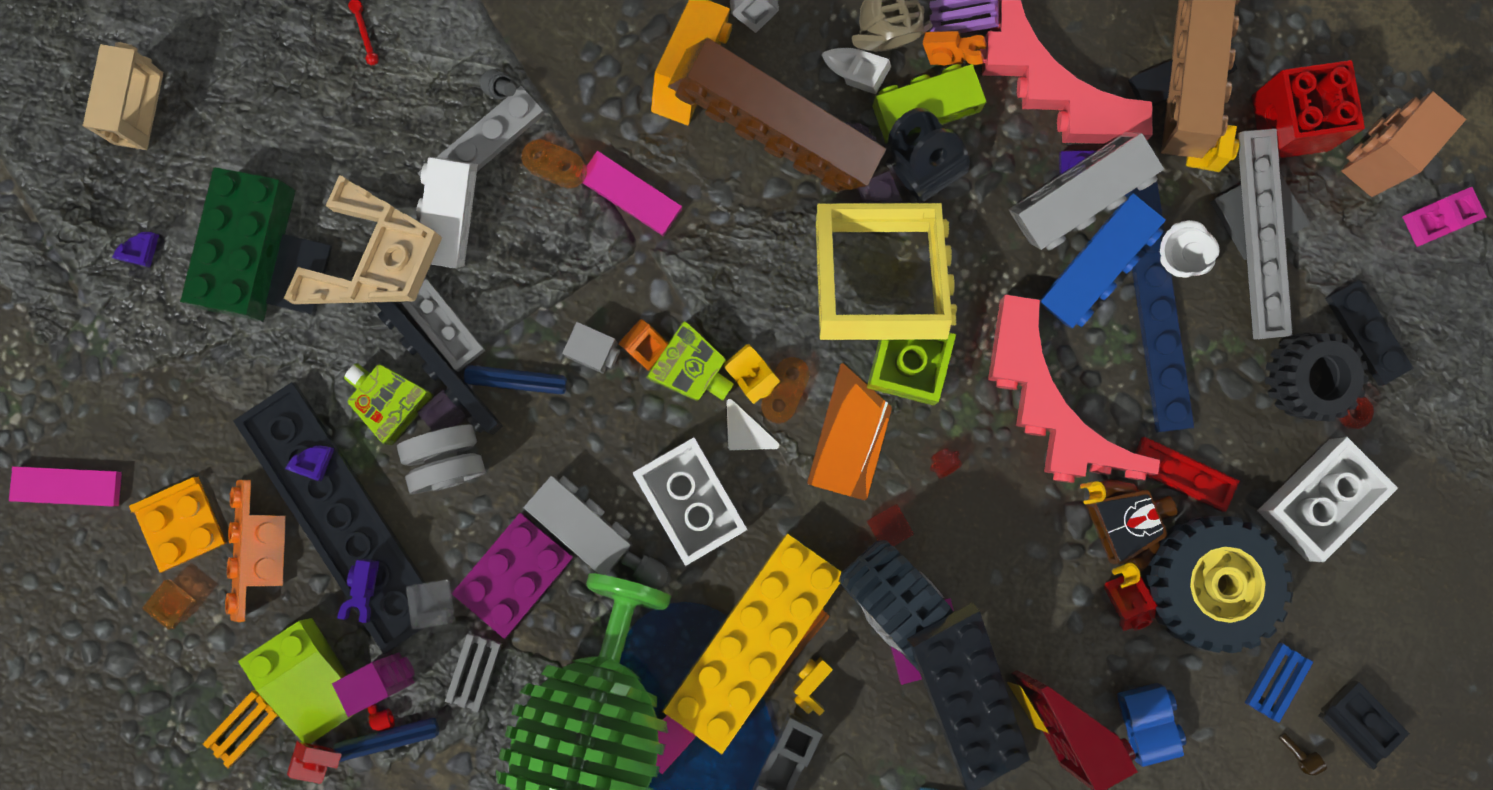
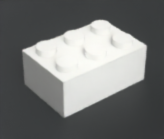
(1327, 499)
(689, 501)

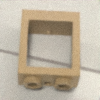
(123, 96)

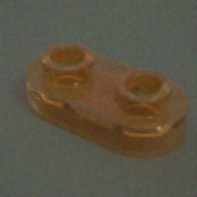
(551, 162)
(786, 390)

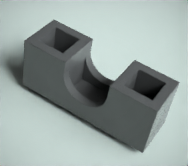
(789, 754)

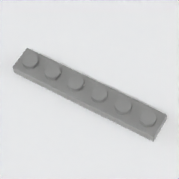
(1264, 234)

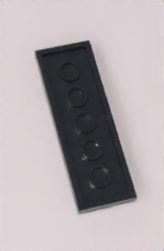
(969, 697)

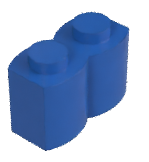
(1151, 724)

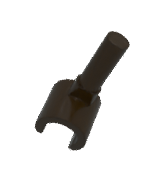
(1311, 764)

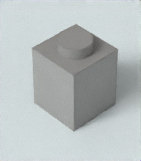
(591, 348)

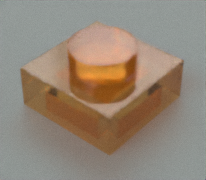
(169, 604)

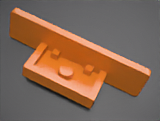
(256, 550)

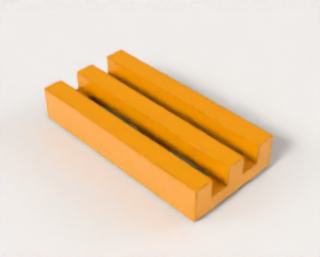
(220, 750)

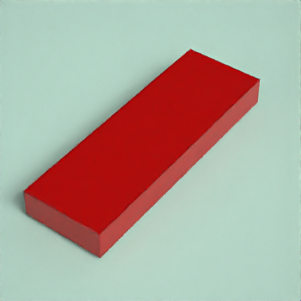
(1189, 475)

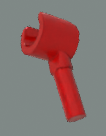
(380, 720)

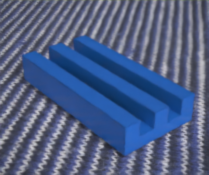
(1290, 689)

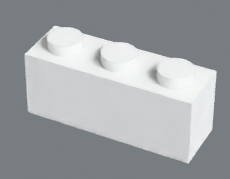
(448, 207)

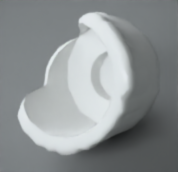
(1188, 249)

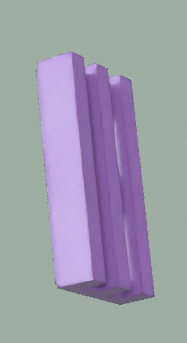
(967, 26)

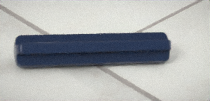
(515, 379)
(387, 739)

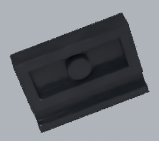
(1363, 724)

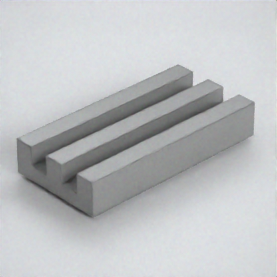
(464, 701)

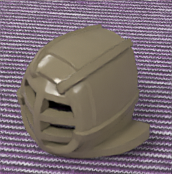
(890, 24)

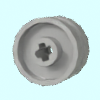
(441, 459)

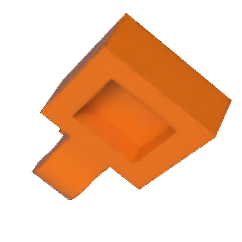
(948, 48)

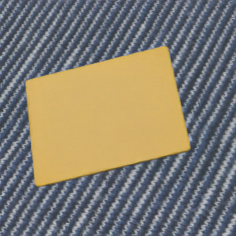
(1027, 707)

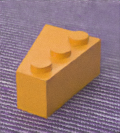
(697, 22)

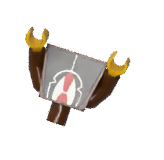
(1128, 524)

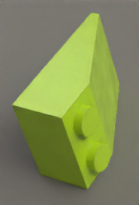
(296, 679)

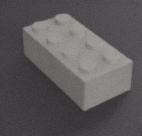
(1087, 189)

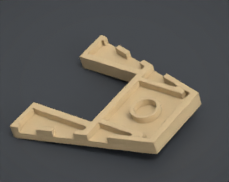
(392, 261)

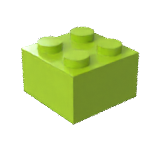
(912, 368)

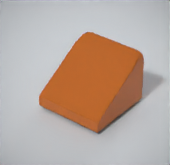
(644, 344)

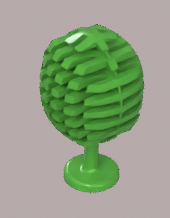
(591, 718)

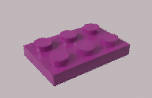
(512, 575)

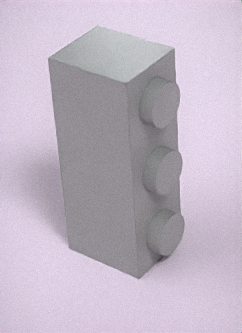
(579, 524)

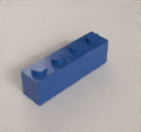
(1101, 261)

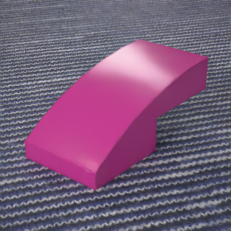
(1444, 216)

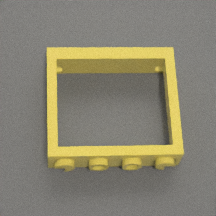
(884, 218)

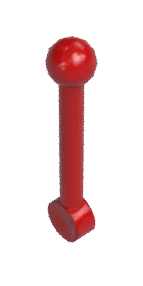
(356, 8)

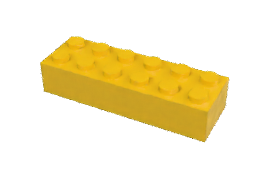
(753, 643)

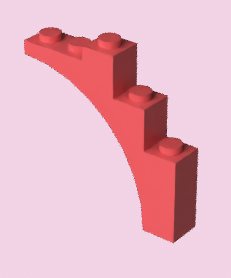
(1046, 85)
(1071, 444)

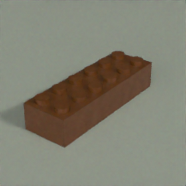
(775, 117)

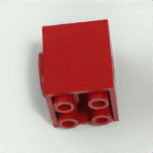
(1310, 108)

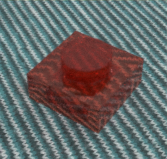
(890, 526)

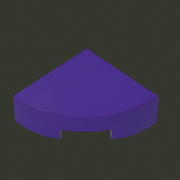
(138, 249)
(311, 462)

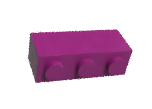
(374, 683)

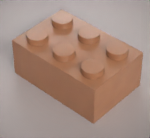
(1402, 143)

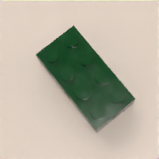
(237, 244)

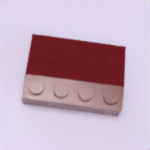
(1079, 741)

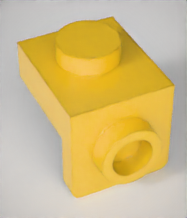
(1219, 156)
(751, 373)
(811, 677)

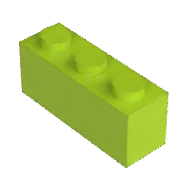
(947, 96)

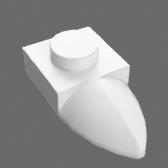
(858, 67)

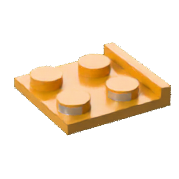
(178, 524)

